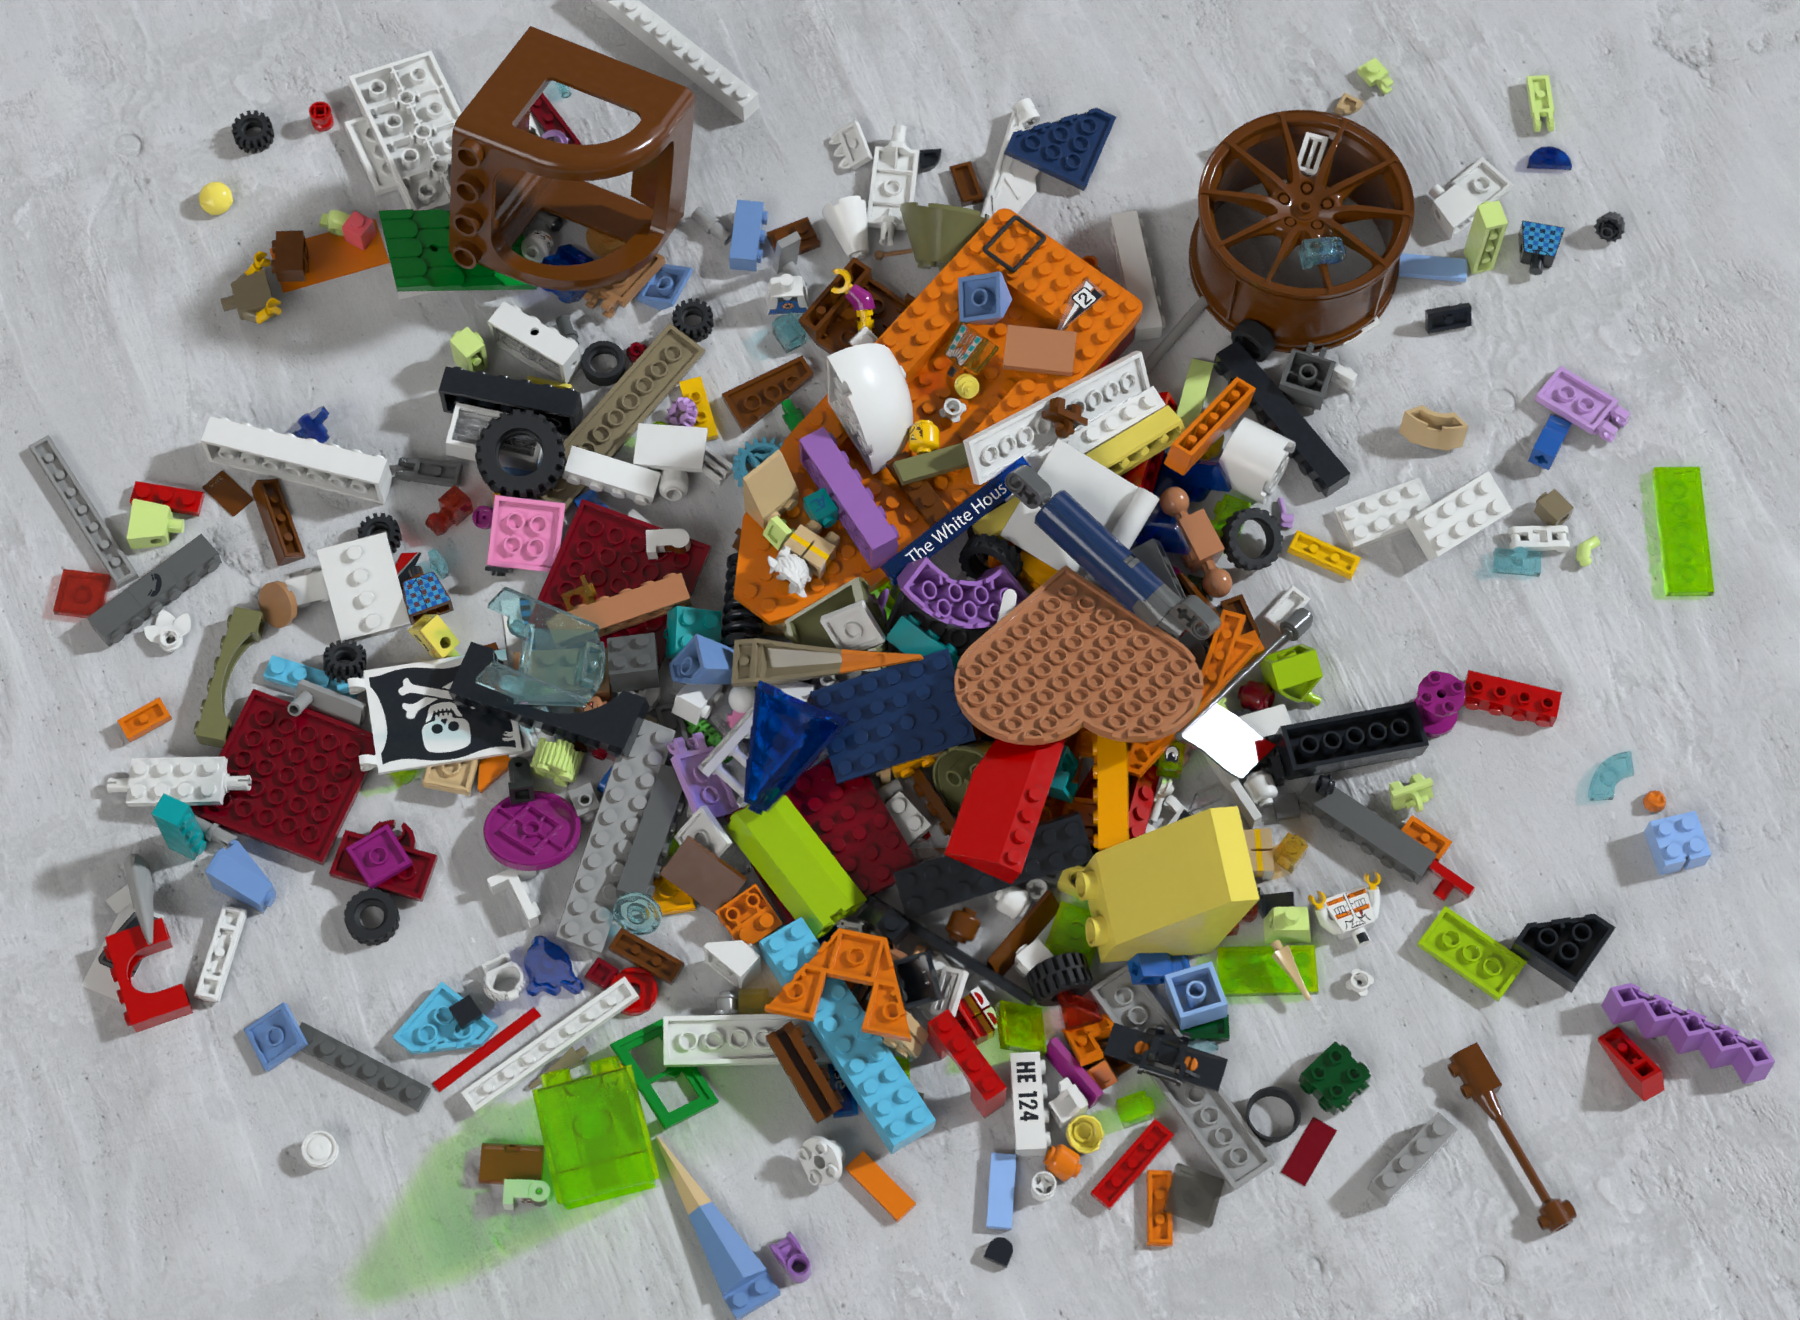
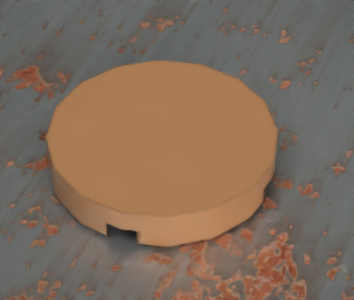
(277, 604)

